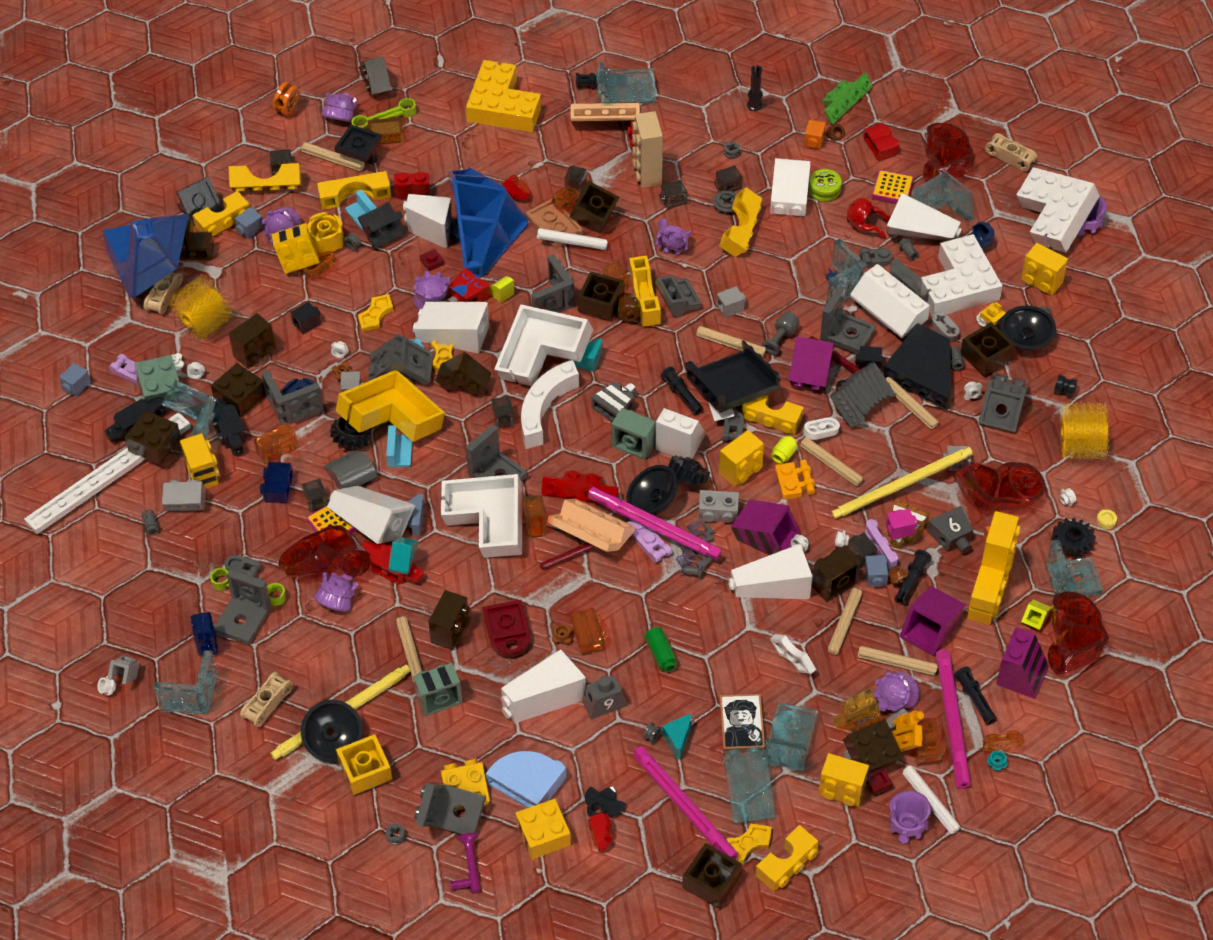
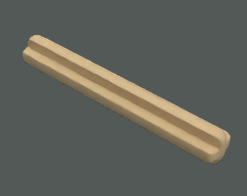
(332, 156)
(727, 340)
(912, 404)
(831, 461)
(844, 621)
(408, 645)
(897, 660)

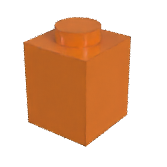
(814, 134)

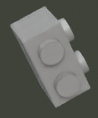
(183, 495)
(718, 506)

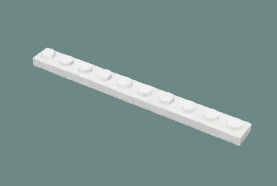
(90, 485)

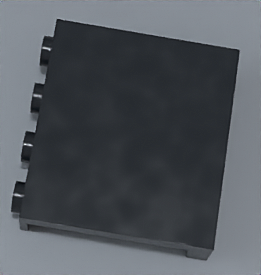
(734, 379)

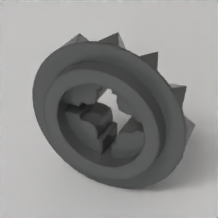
(724, 196)

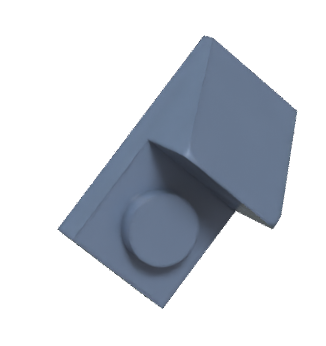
(416, 518)

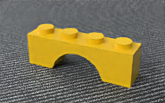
(287, 176)
(334, 191)
(746, 207)
(643, 290)

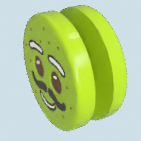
(825, 185)

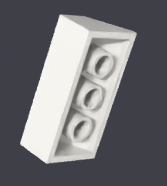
(890, 301)

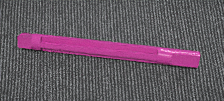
(655, 523)
(953, 719)
(683, 802)

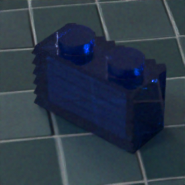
(276, 482)
(204, 633)

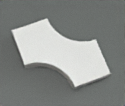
(790, 652)

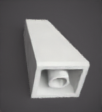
(921, 221)
(775, 576)

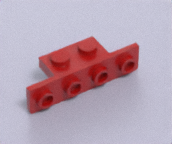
(575, 486)

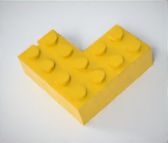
(496, 101)
(391, 399)
(994, 568)

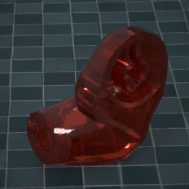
(948, 150)
(1007, 487)
(326, 548)
(1079, 632)

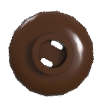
(627, 307)

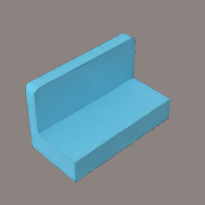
(361, 207)
(398, 449)

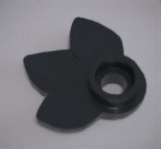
(603, 801)

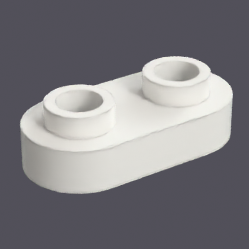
(821, 428)

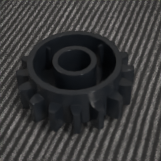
(348, 436)
(689, 470)
(1074, 537)

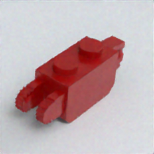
(380, 561)

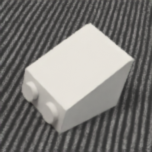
(790, 187)
(429, 217)
(678, 434)

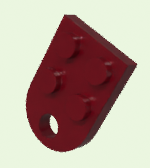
(507, 625)

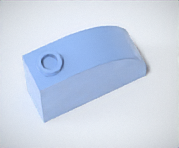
(527, 777)

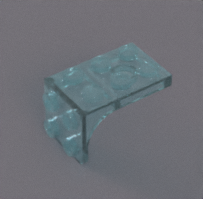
(625, 85)
(790, 736)
(748, 785)

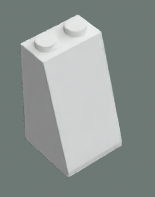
(453, 323)
(371, 512)
(543, 689)

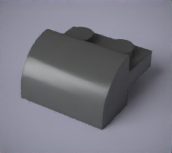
(677, 294)
(351, 469)

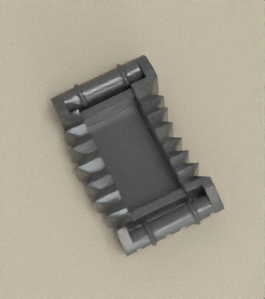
(861, 394)

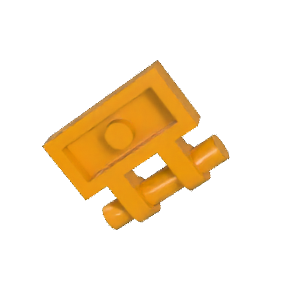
(788, 479)
(907, 732)

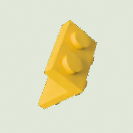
(467, 777)

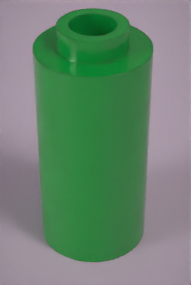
(661, 649)

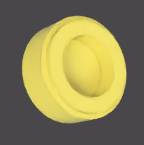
(1106, 519)

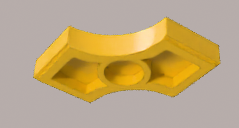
(372, 316)
(442, 352)
(755, 838)

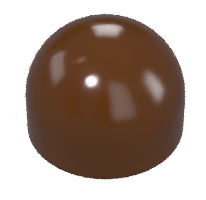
(839, 128)

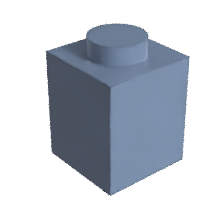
(249, 223)
(74, 379)
(876, 571)

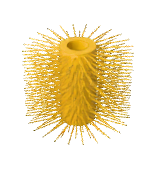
(201, 308)
(1084, 428)

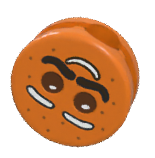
(286, 98)

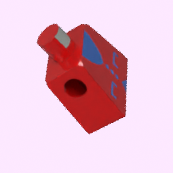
(468, 288)

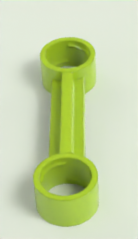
(394, 112)
(225, 585)

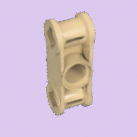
(1010, 152)
(162, 291)
(274, 688)

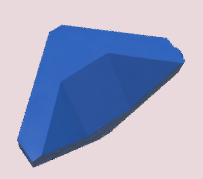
(485, 218)
(145, 250)

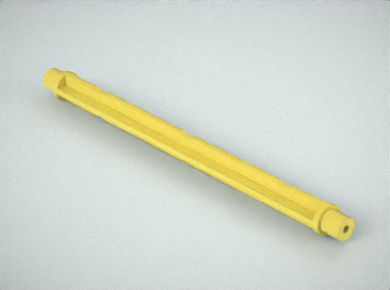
(902, 482)
(355, 702)

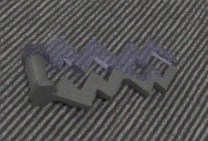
(684, 559)

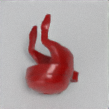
(859, 211)

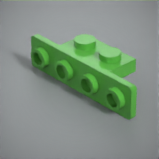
(845, 96)

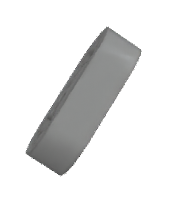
(945, 327)

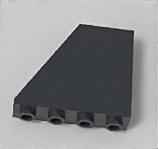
(923, 366)

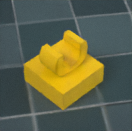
(992, 313)

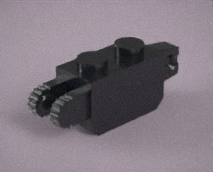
(128, 416)
(229, 427)

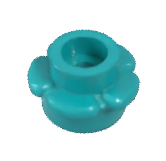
(1000, 756)

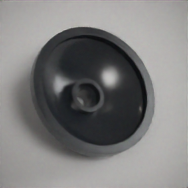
(1028, 327)
(653, 489)
(333, 715)

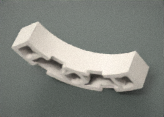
(539, 398)

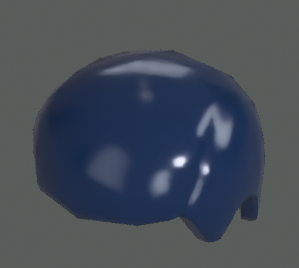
(983, 233)

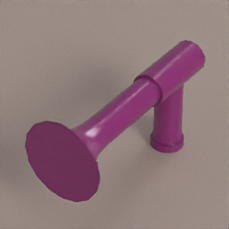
(473, 881)

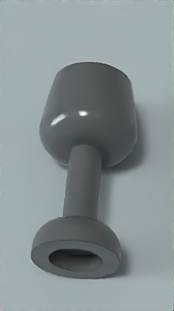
(785, 326)

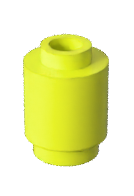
(784, 449)

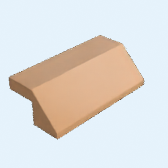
(604, 111)
(592, 525)

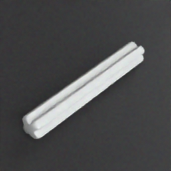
(569, 238)
(936, 805)

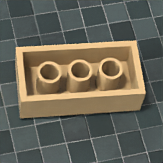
(647, 149)

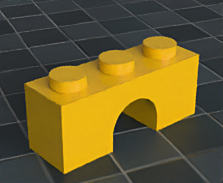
(216, 222)
(784, 419)
(776, 871)

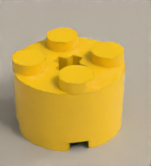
(326, 232)

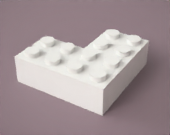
(1062, 204)
(966, 278)
(536, 335)
(492, 503)

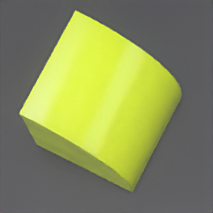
(502, 289)
(1036, 614)

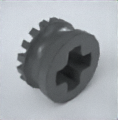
(735, 150)
(352, 241)
(651, 732)
(395, 840)

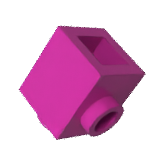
(901, 523)

